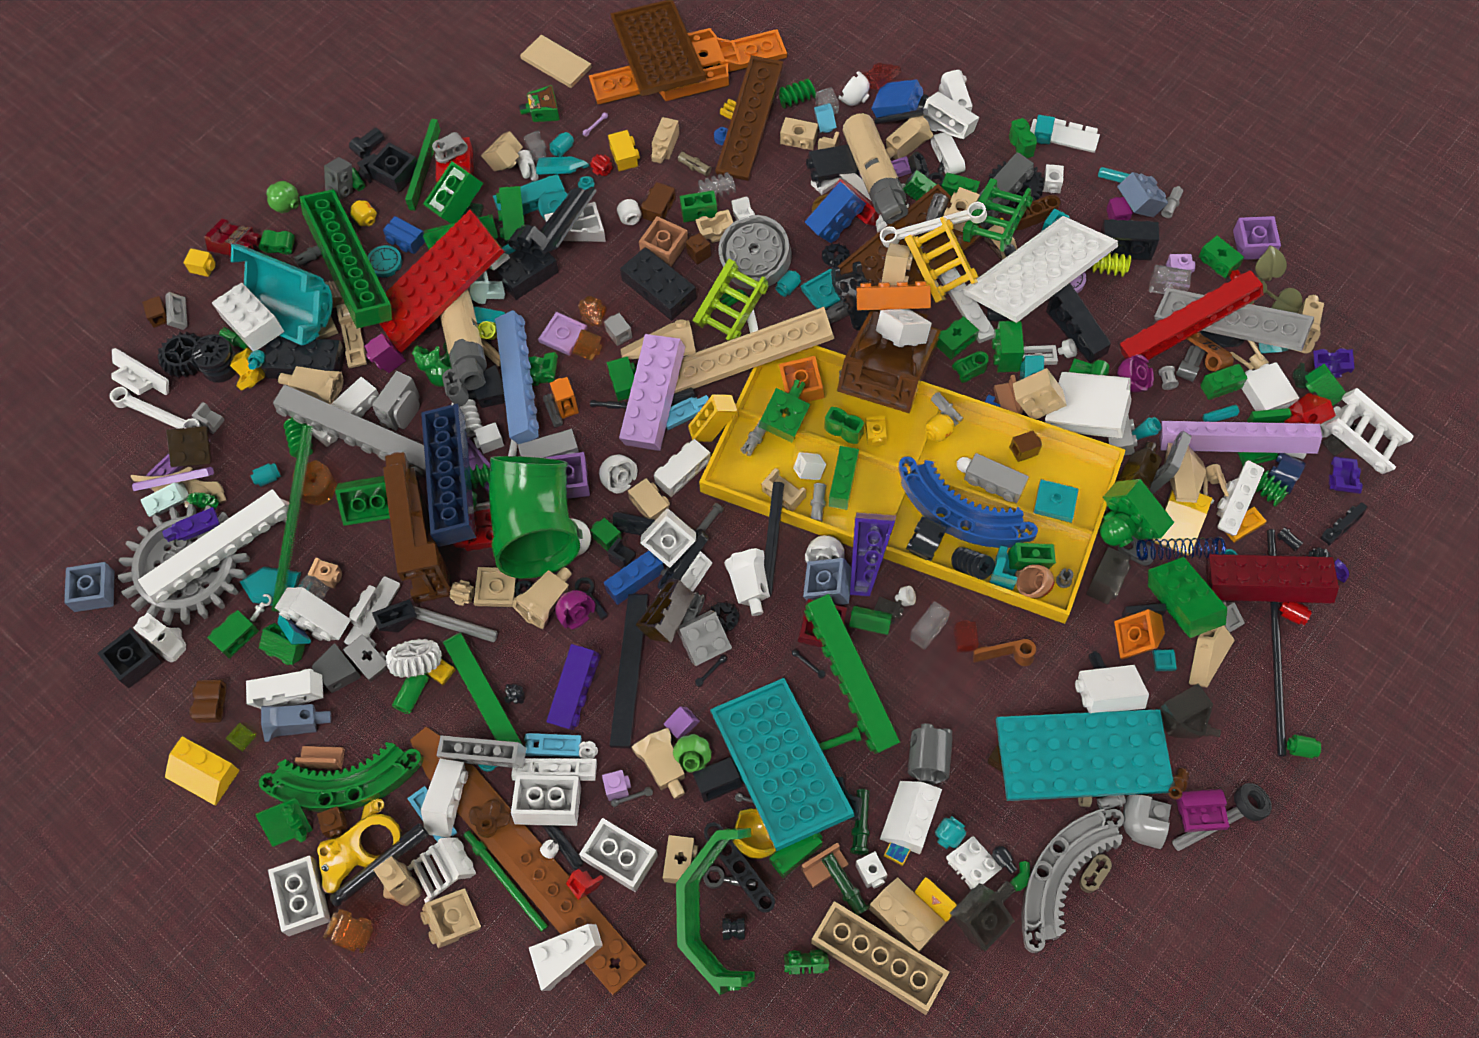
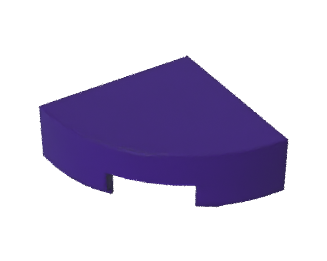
(1341, 571)

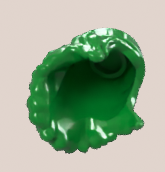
(432, 364)

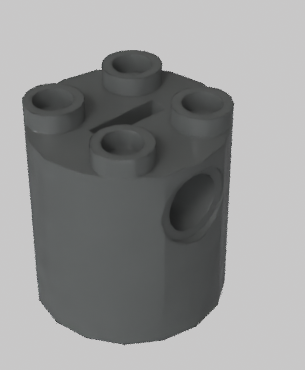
(930, 754)

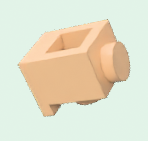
(330, 577)

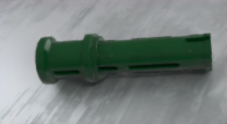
(860, 832)
(851, 894)

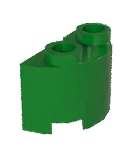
(543, 369)

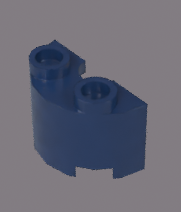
(1287, 471)

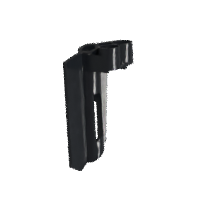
(539, 243)

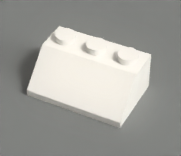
(911, 815)

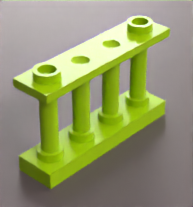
(721, 287)

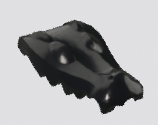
(845, 288)

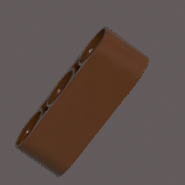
(1038, 211)

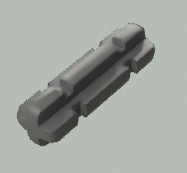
(552, 410)

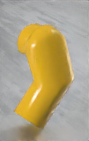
(373, 807)

